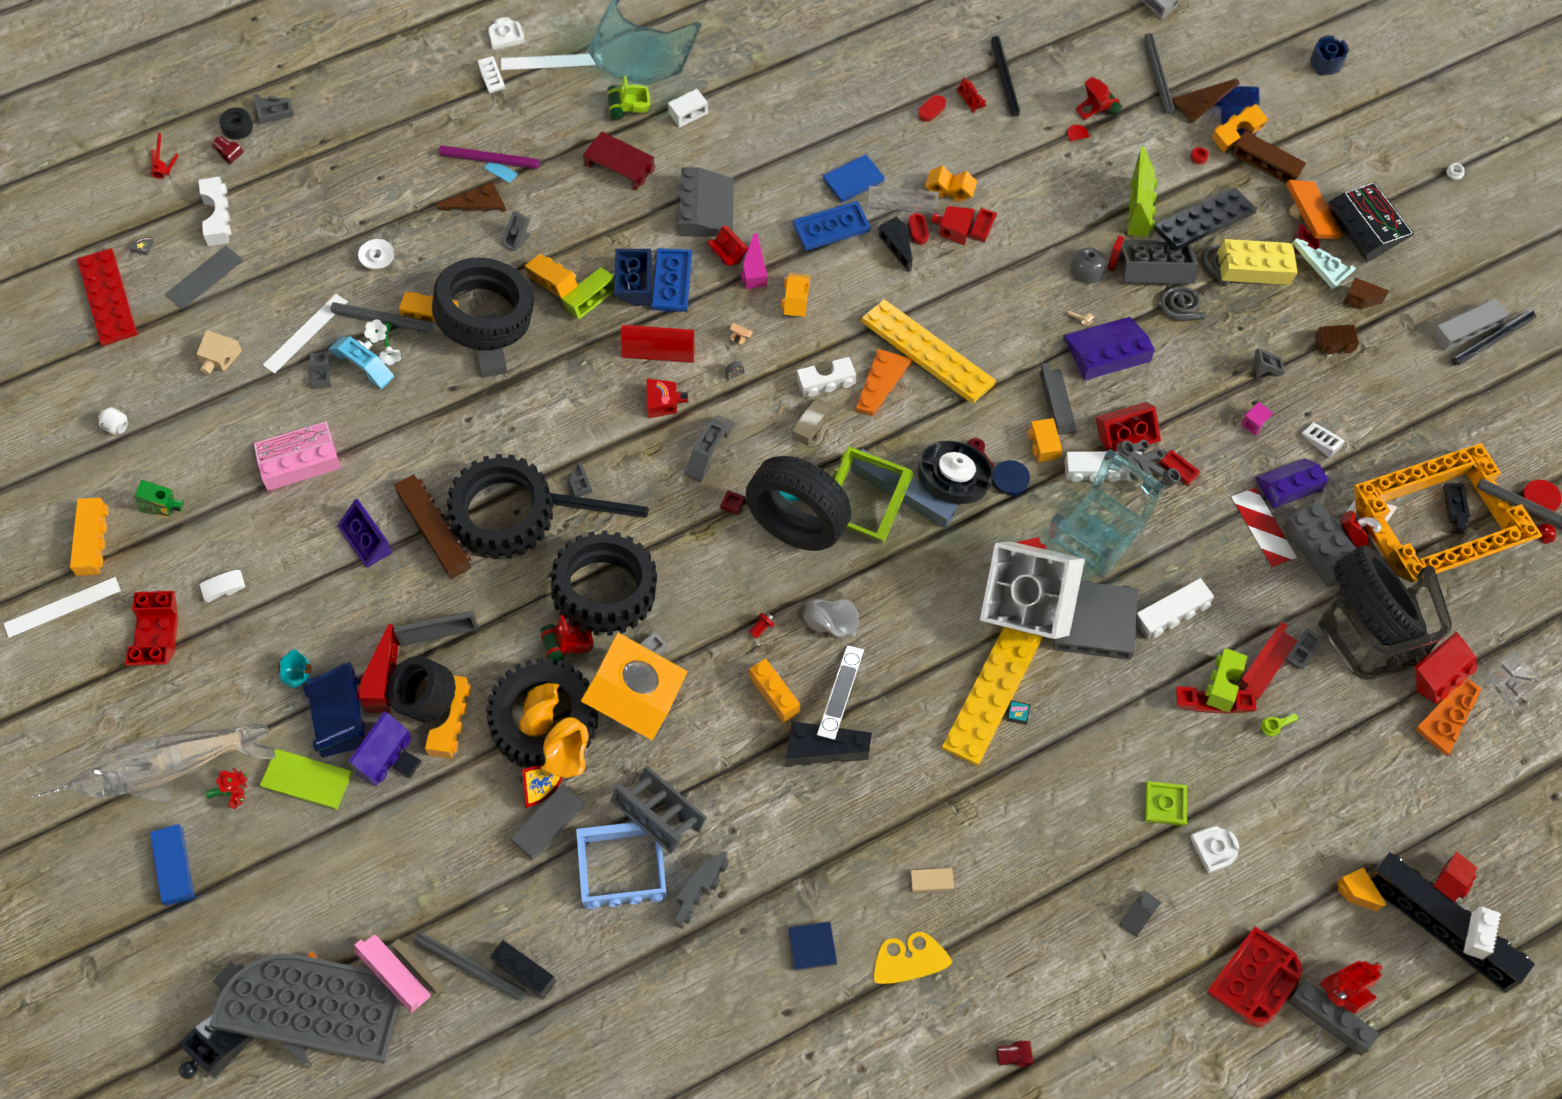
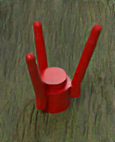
(158, 167)

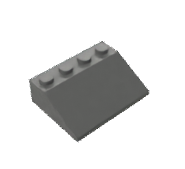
(705, 202)
(1157, 263)

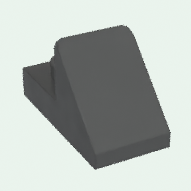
(516, 231)
(1267, 362)
(1140, 913)

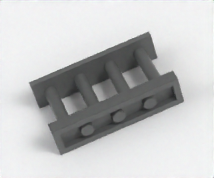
(648, 820)

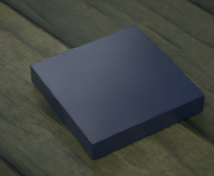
(812, 946)

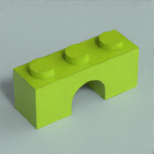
(1221, 692)

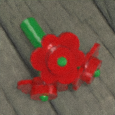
(229, 782)

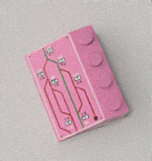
(296, 456)

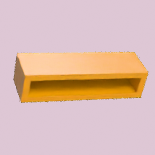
(89, 536)

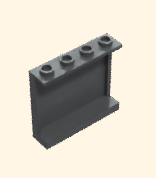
(1102, 622)

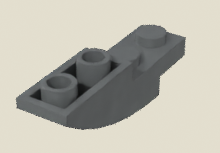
(703, 880)

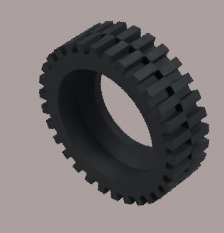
(506, 735)

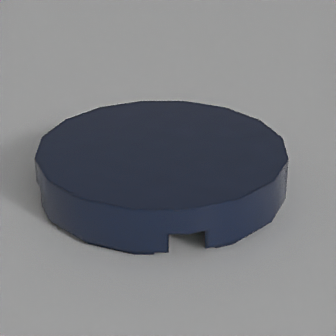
(1011, 477)

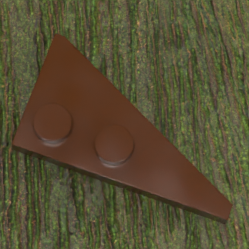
(1200, 101)
(481, 198)

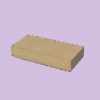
(932, 880)

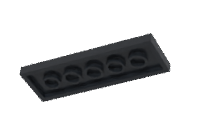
(1205, 218)

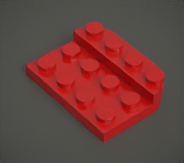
(1258, 979)

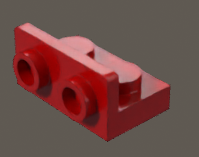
(728, 246)

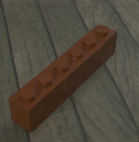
(432, 526)

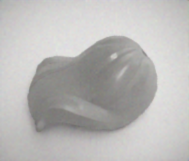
(835, 617)

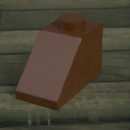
(1364, 294)

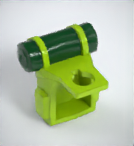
(627, 99)

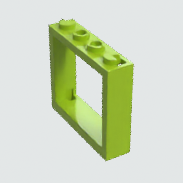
(897, 498)

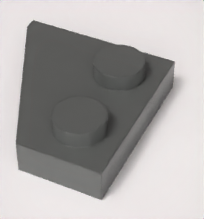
(272, 108)

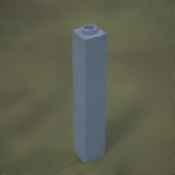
(916, 495)

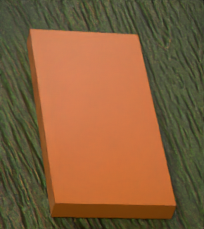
(1314, 209)

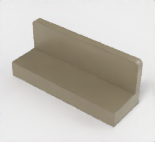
(417, 969)

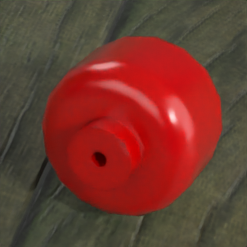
(1548, 533)

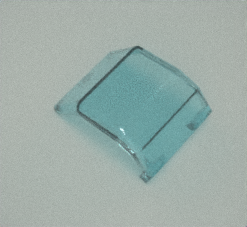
(639, 51)

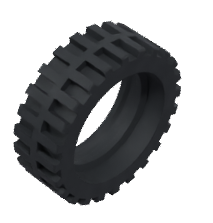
(492, 472)
(605, 549)

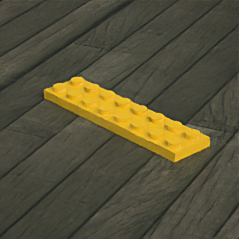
(928, 351)
(991, 695)

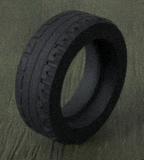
(474, 331)
(811, 486)
(1379, 597)

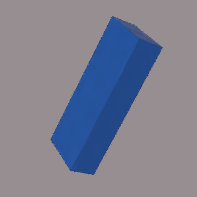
(172, 865)

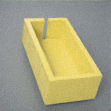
(1257, 261)

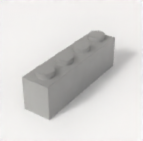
(1470, 324)

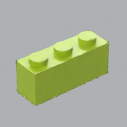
(589, 293)

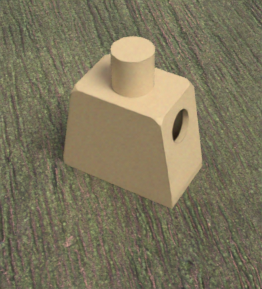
(217, 352)

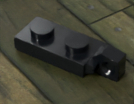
(1456, 505)

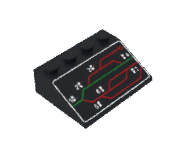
(1369, 220)

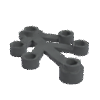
(1127, 451)

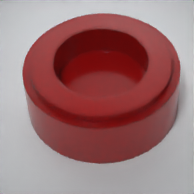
(1199, 155)

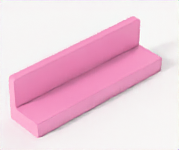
(392, 973)

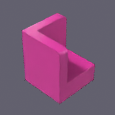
(1256, 418)

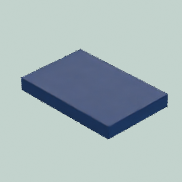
(853, 178)

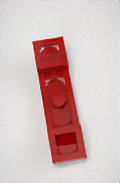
(1195, 700)

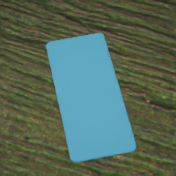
(501, 171)

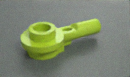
(1272, 726)

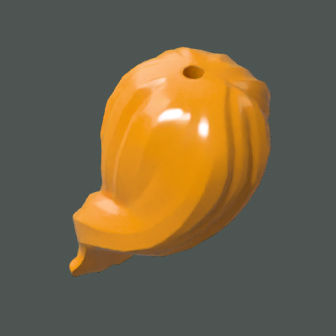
(539, 710)
(565, 748)

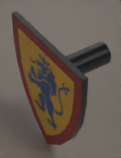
(538, 784)

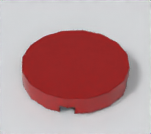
(1543, 493)

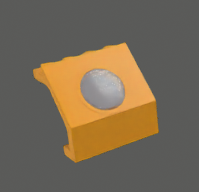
(634, 686)

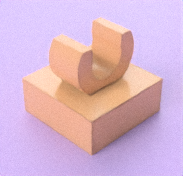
(741, 331)

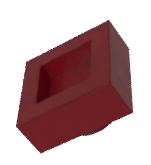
(732, 502)

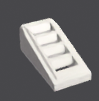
(486, 65)
(1324, 447)

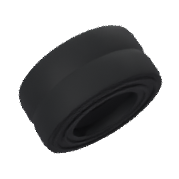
(233, 115)

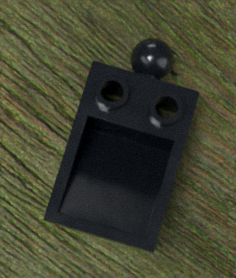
(215, 1047)

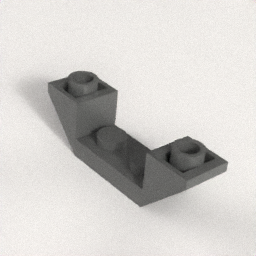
(706, 445)

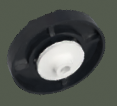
(955, 472)

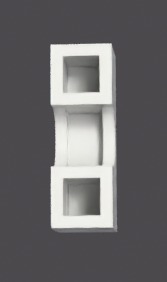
(813, 383)

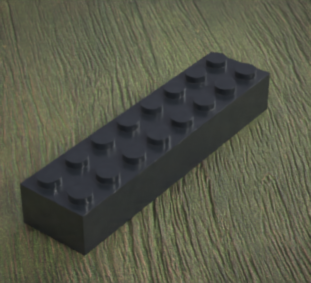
(1446, 921)

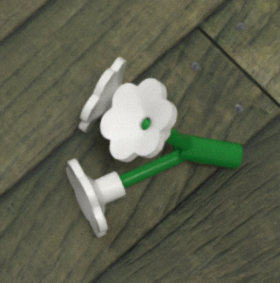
(378, 331)

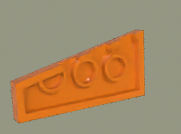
(881, 380)
(1447, 719)

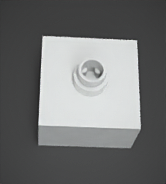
(1032, 589)

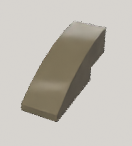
(811, 421)

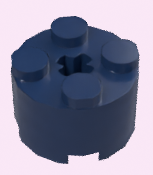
(1329, 55)

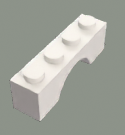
(216, 227)

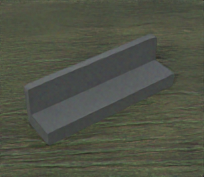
(1057, 399)

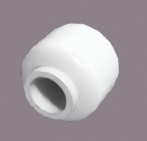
(113, 421)

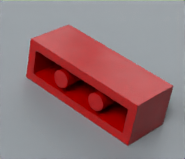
(1456, 877)

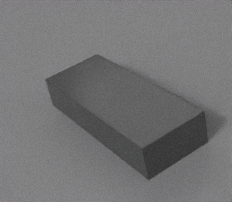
(491, 361)
(547, 822)

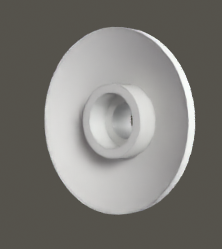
(376, 248)

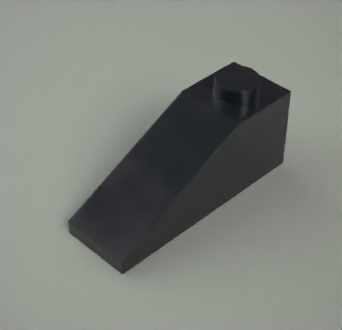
(896, 238)

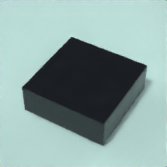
(407, 764)

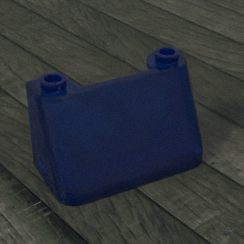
(335, 710)

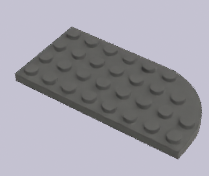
(310, 1006)

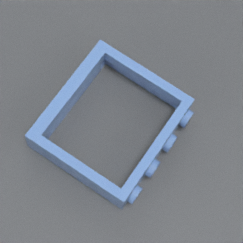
(613, 900)

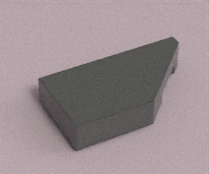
(579, 482)

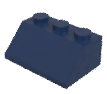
(633, 275)

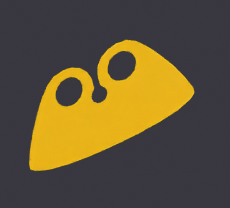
(900, 968)

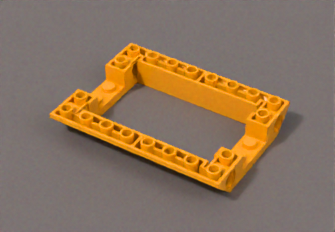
(1471, 461)

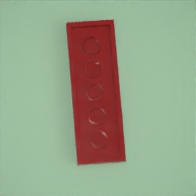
(107, 297)

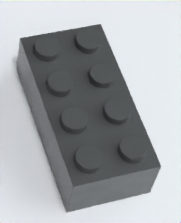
(1318, 539)

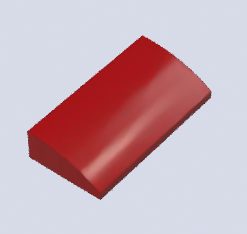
(658, 343)

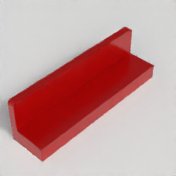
(1268, 661)

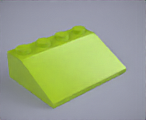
(1142, 197)

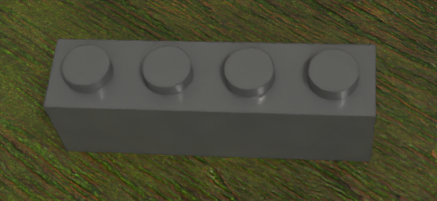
(1333, 1018)

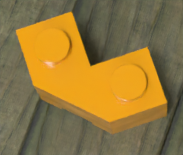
(958, 186)
(796, 294)

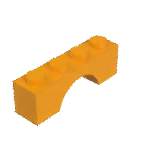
(442, 740)

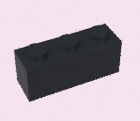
(523, 969)

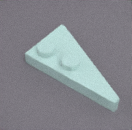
(1325, 265)

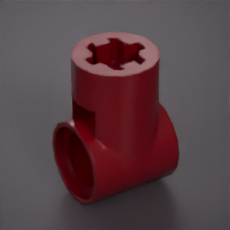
(227, 150)
(1018, 1054)

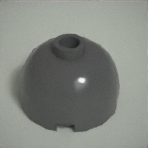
(1088, 265)

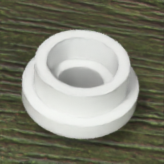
(1455, 171)

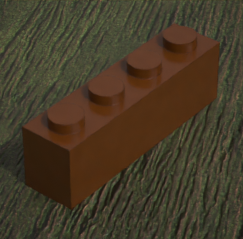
(1268, 158)

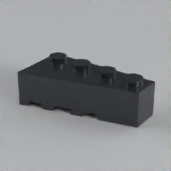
(808, 748)

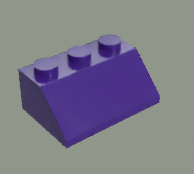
(1292, 482)
(380, 749)

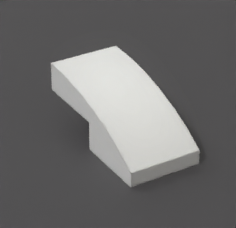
(222, 584)

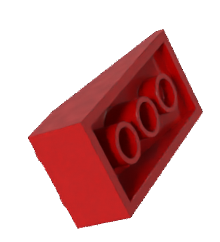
(378, 673)

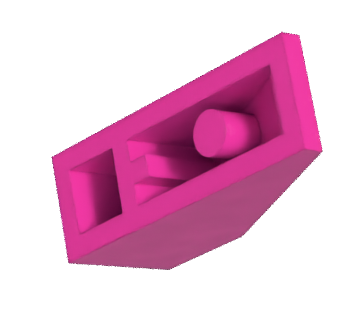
(754, 269)

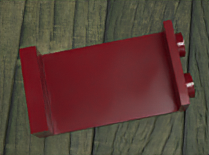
(620, 159)

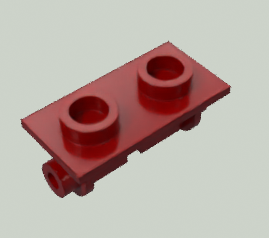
(970, 96)

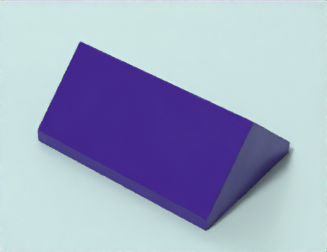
(363, 535)

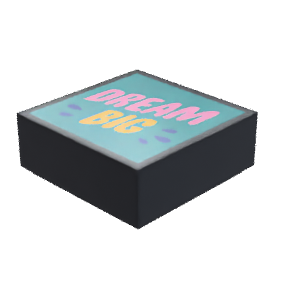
(1018, 712)

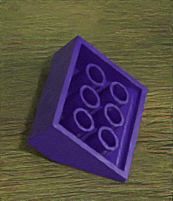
(1109, 348)

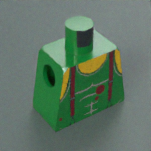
(156, 499)

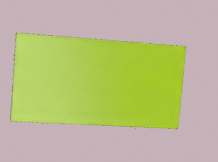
(306, 779)

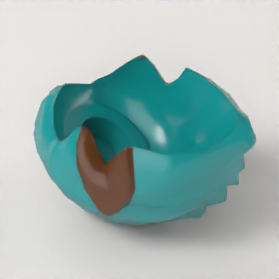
(294, 669)

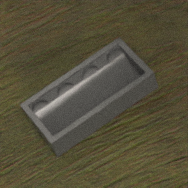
(436, 628)

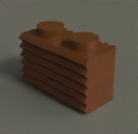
(1337, 339)

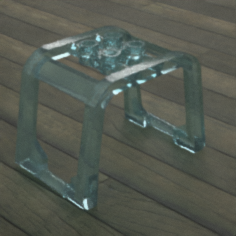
(1107, 557)

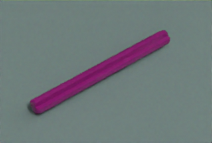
(489, 157)

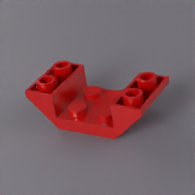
(154, 628)

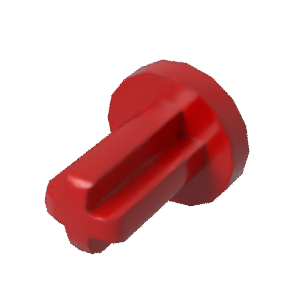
(761, 625)

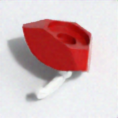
(1354, 528)

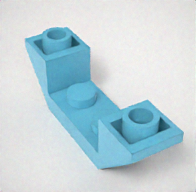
(364, 359)

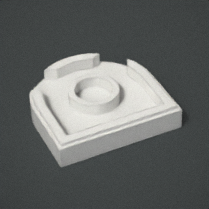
(505, 33)
(1215, 848)

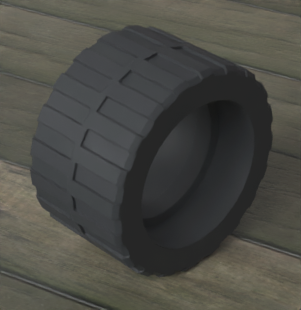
(404, 684)

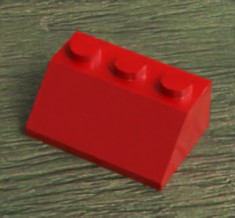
(1129, 424)
(1445, 668)

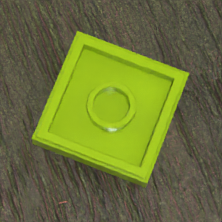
(1166, 803)

